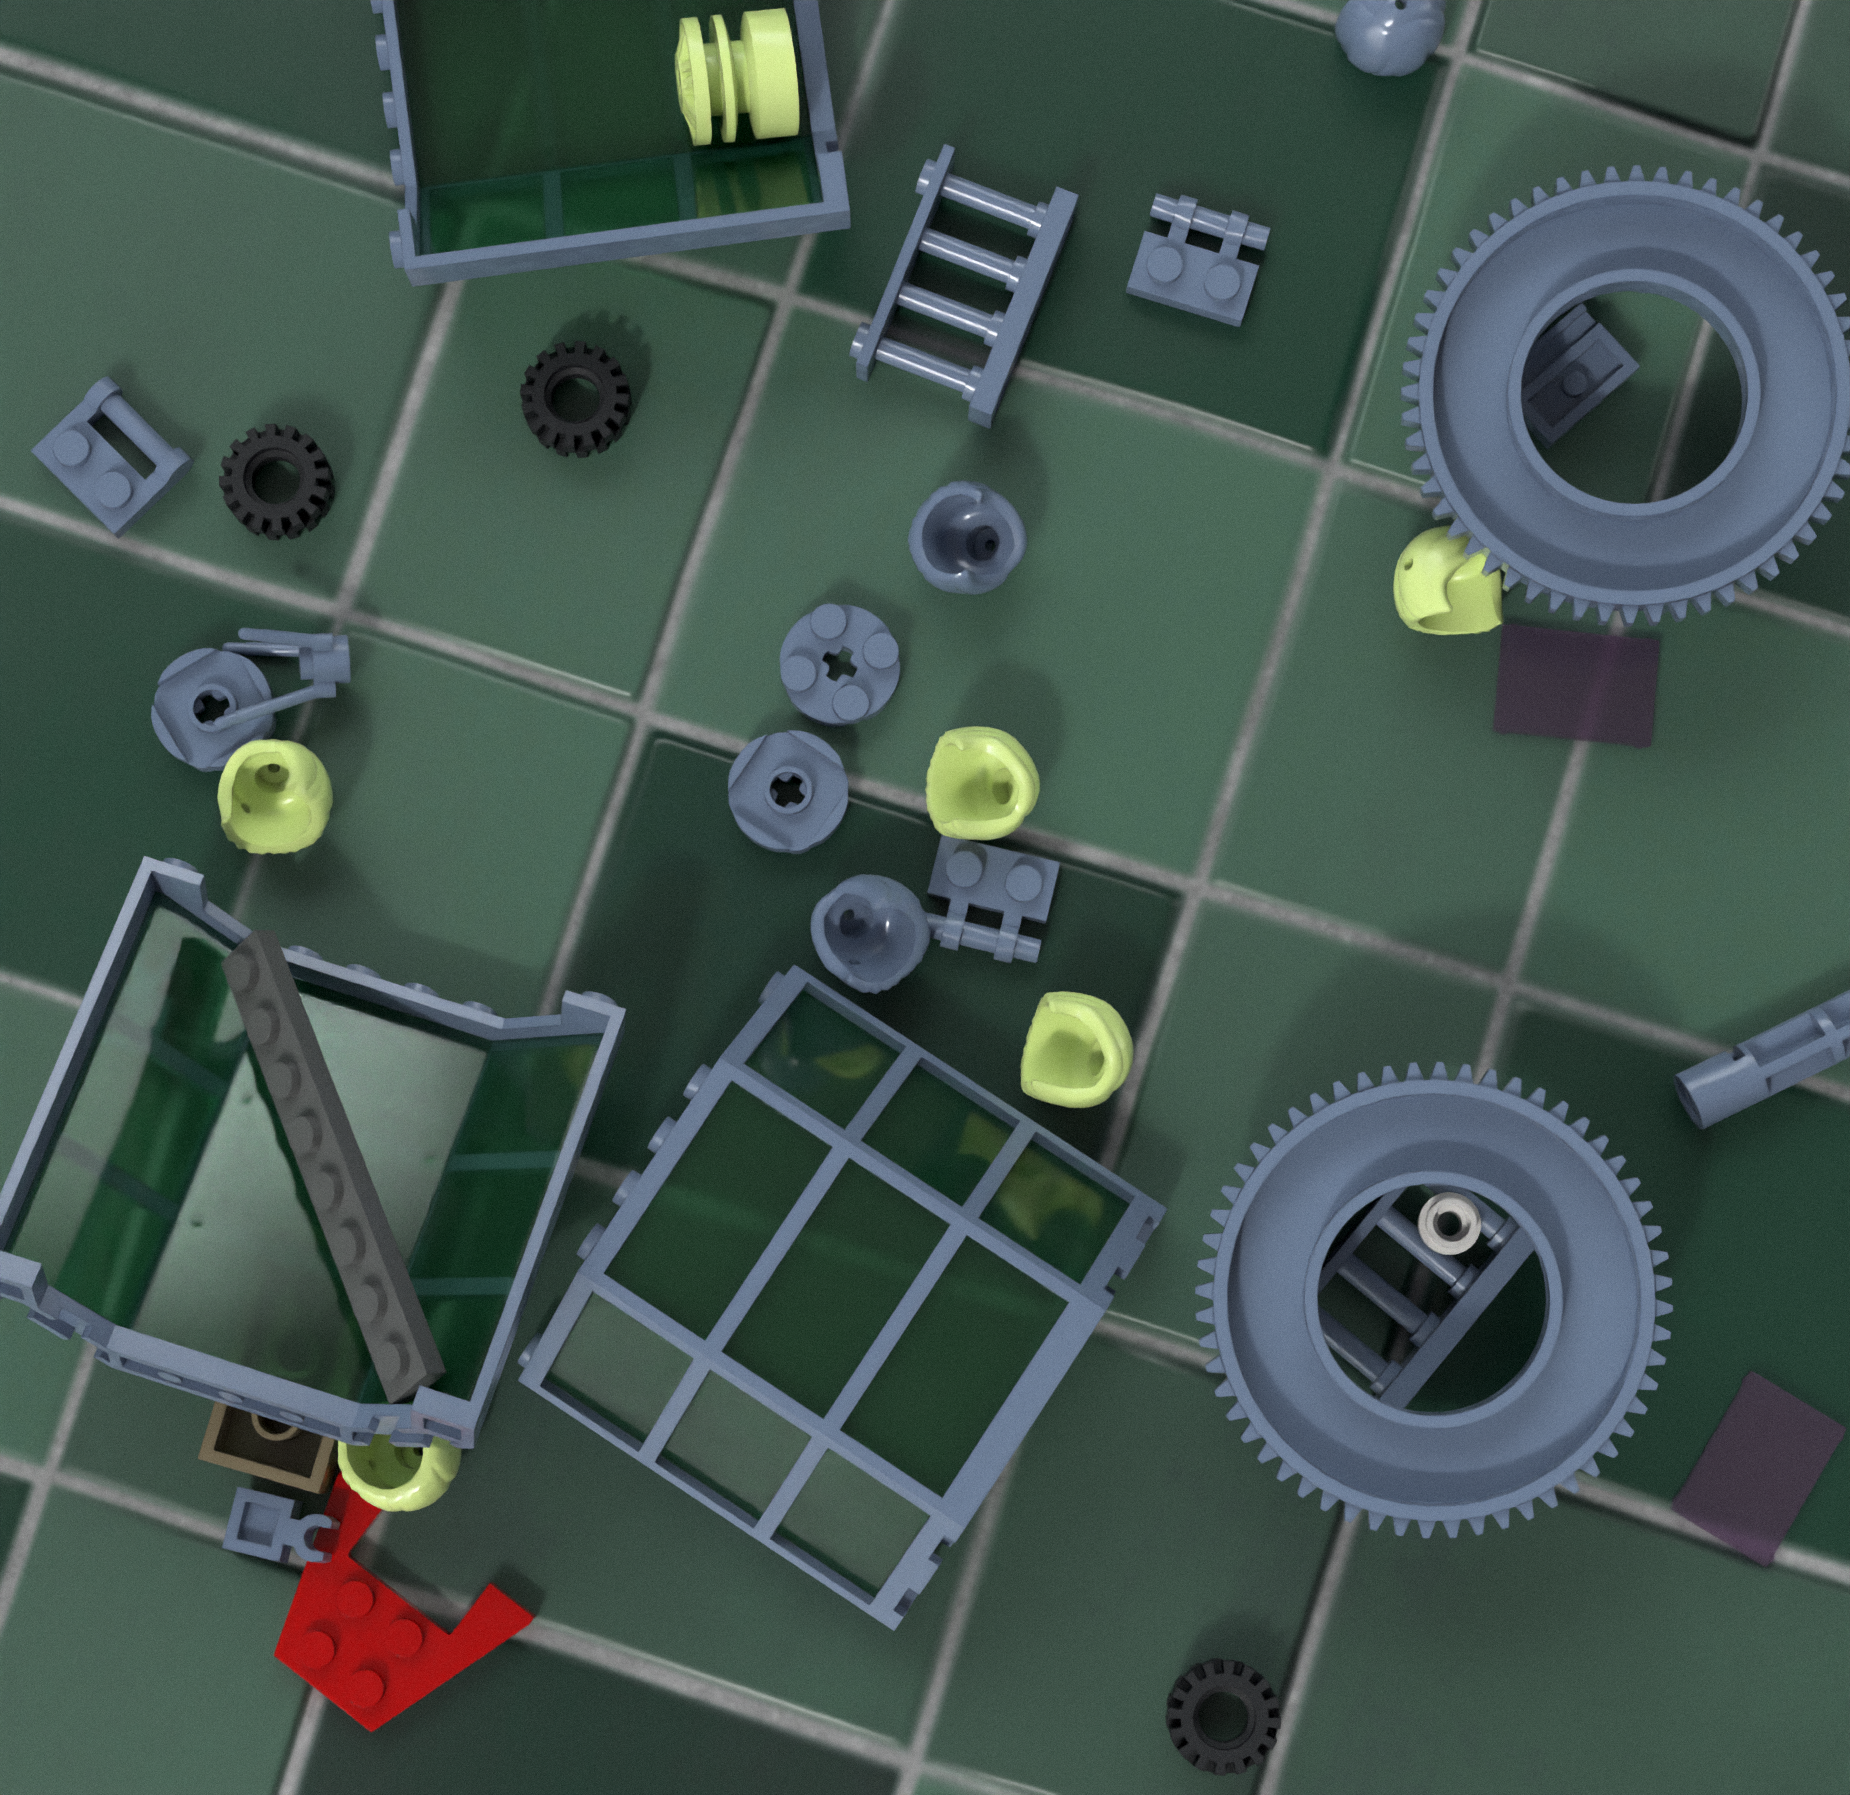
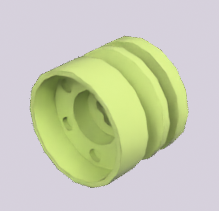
(738, 76)

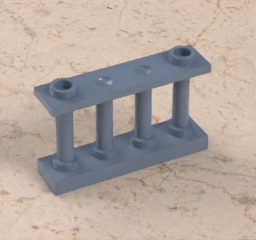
(1001, 331)
(1431, 1334)

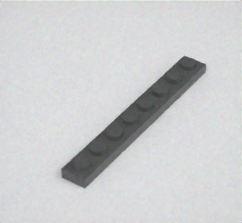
(333, 1168)

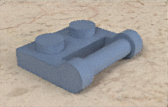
(98, 471)

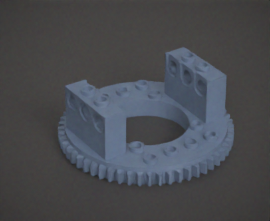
(1662, 244)
(1592, 1329)

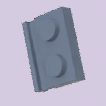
(1571, 375)

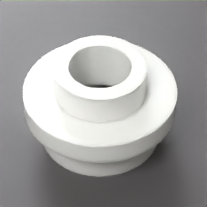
(1468, 1219)

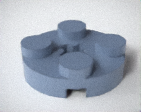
(848, 699)
(180, 702)
(781, 757)

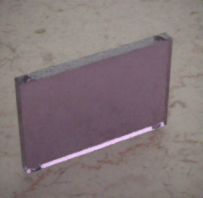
(1575, 686)
(1758, 1469)

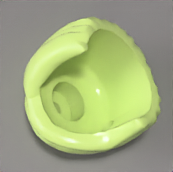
(1442, 590)
(980, 784)
(274, 797)
(1075, 1051)
(388, 1482)

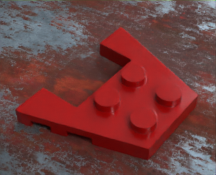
(369, 1642)

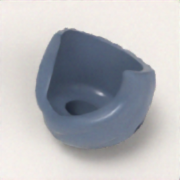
(1390, 39)
(946, 532)
(889, 936)

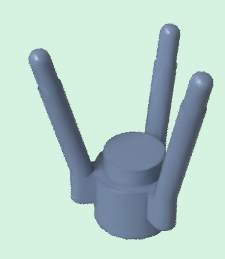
(320, 658)

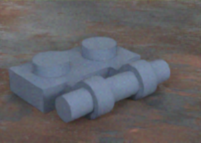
(1192, 276)
(992, 881)

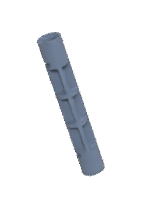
(1766, 1063)

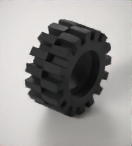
(569, 364)
(260, 450)
(1261, 1723)

